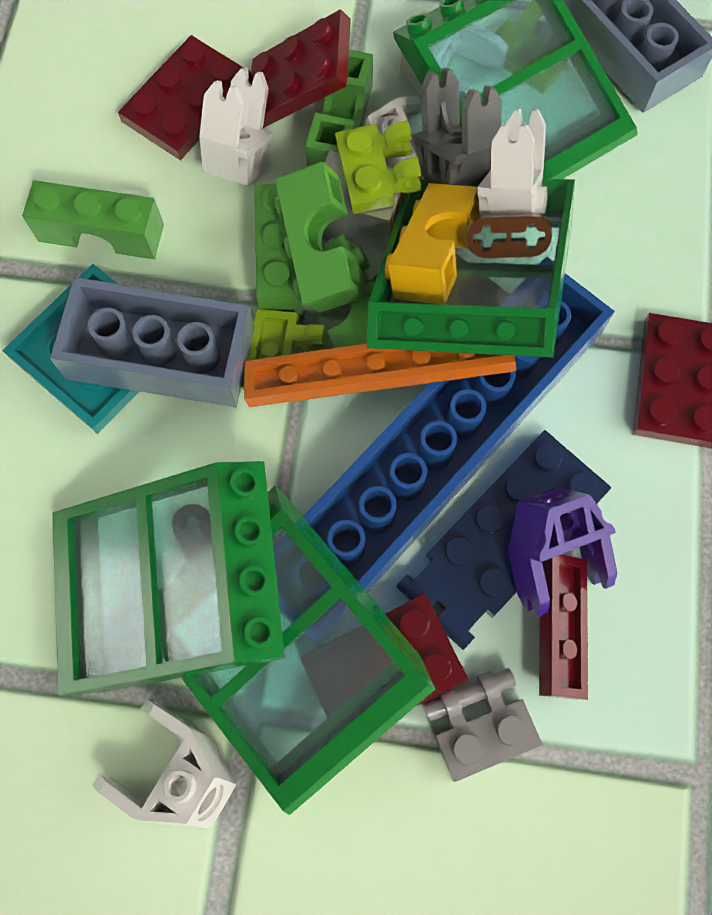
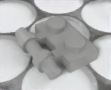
(486, 739)

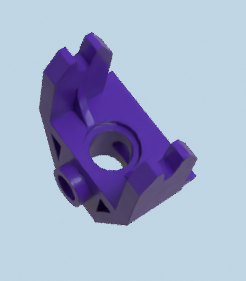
(551, 526)

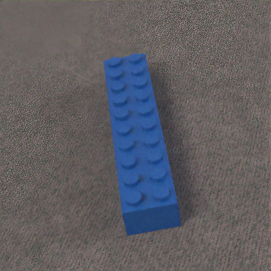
(440, 446)

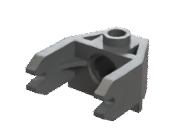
(450, 150)

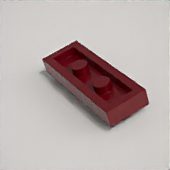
(564, 630)

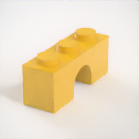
(425, 257)

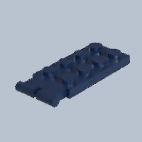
(471, 561)

